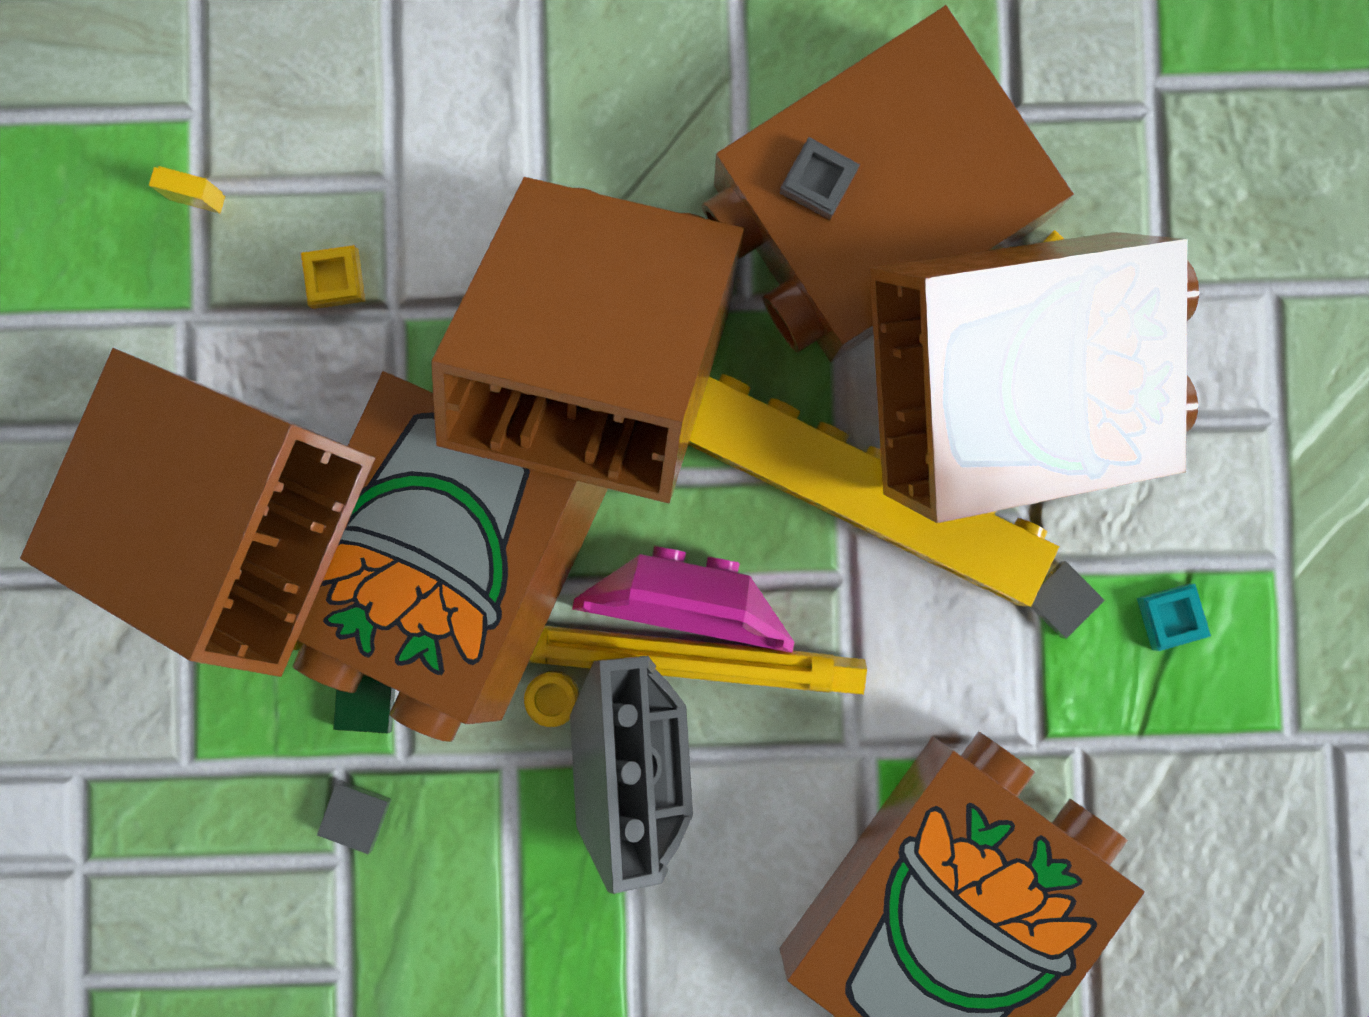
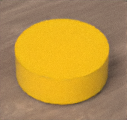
(551, 698)

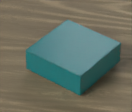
(1173, 617)

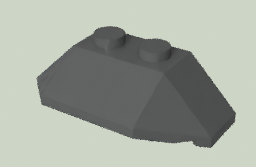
(630, 771)

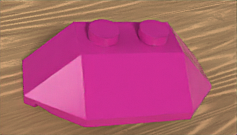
(688, 599)

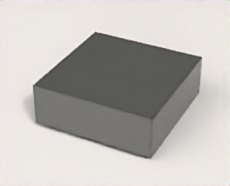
(819, 178)
(1065, 600)
(354, 817)

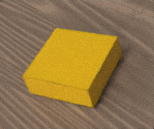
(187, 189)
(333, 277)

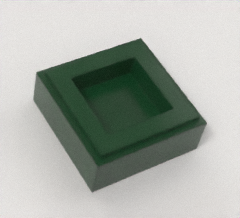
(366, 708)

